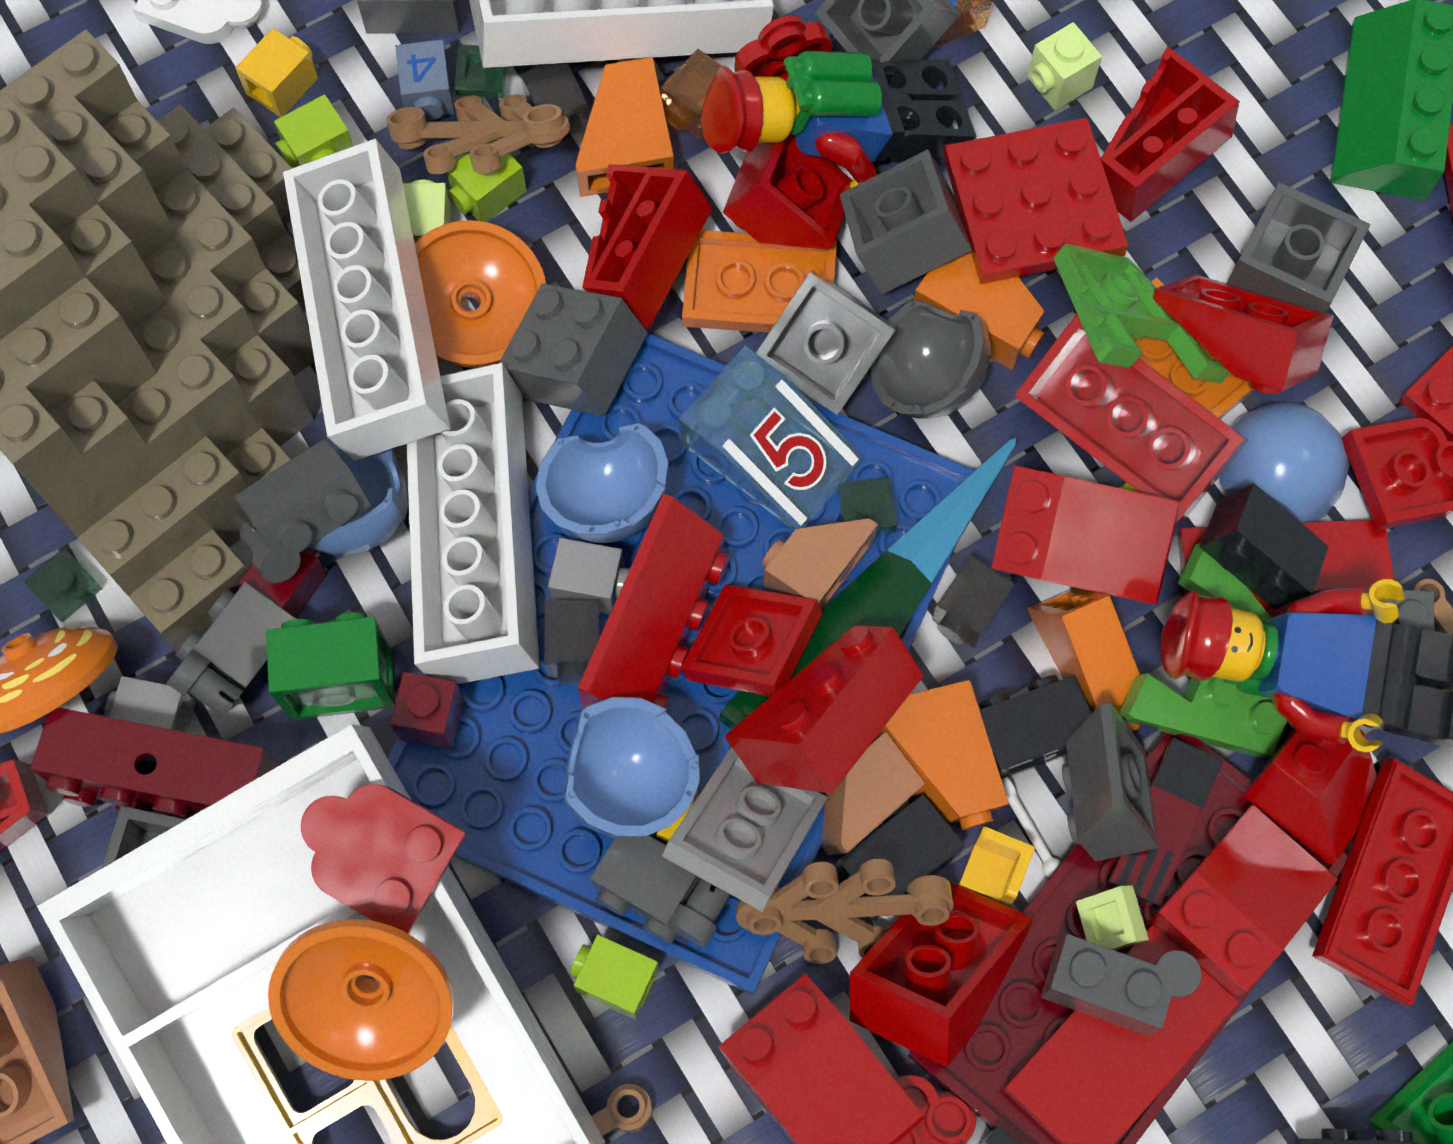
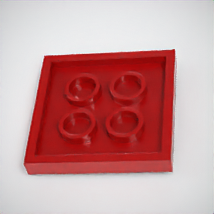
(1031, 196)

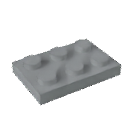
(743, 832)

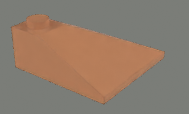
(31, 1057)

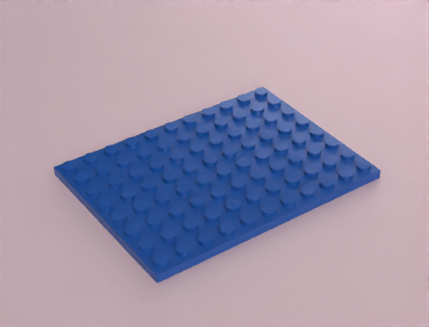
(519, 727)

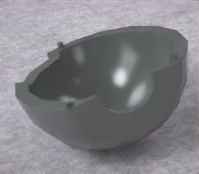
(931, 361)

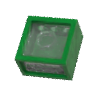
(330, 667)

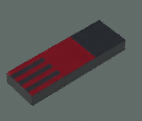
(1178, 798)

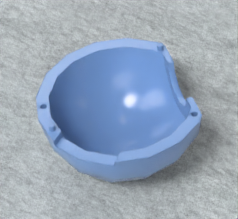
(1291, 457)
(603, 487)
(387, 494)
(629, 769)

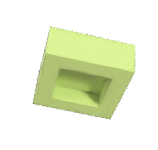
(1113, 918)

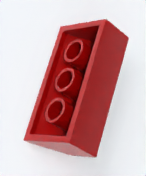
(656, 608)

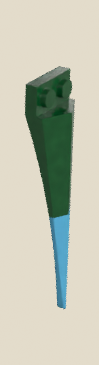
(896, 581)

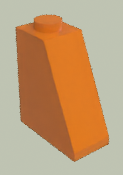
(624, 125)
(1004, 306)
(1088, 643)
(951, 752)

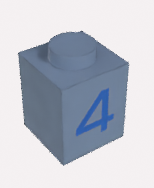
(425, 78)

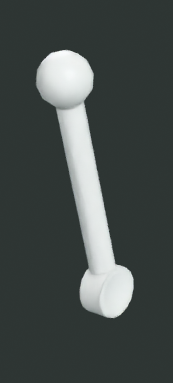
(1049, 863)

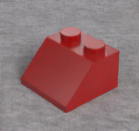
(788, 196)
(1316, 791)

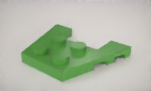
(1118, 302)
(1209, 707)

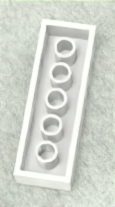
(612, 29)
(365, 301)
(473, 534)

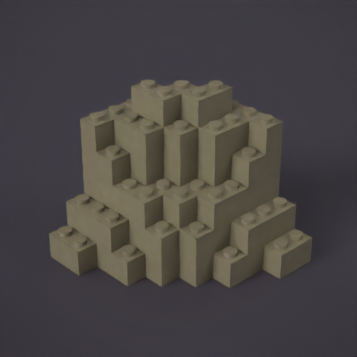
(144, 326)

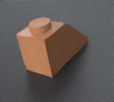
(817, 559)
(868, 795)

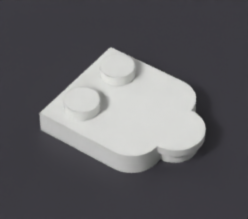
(199, 19)

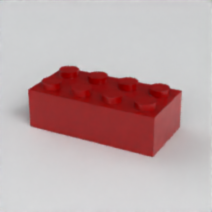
(1131, 420)

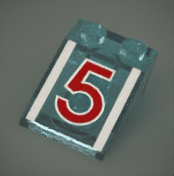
(768, 440)

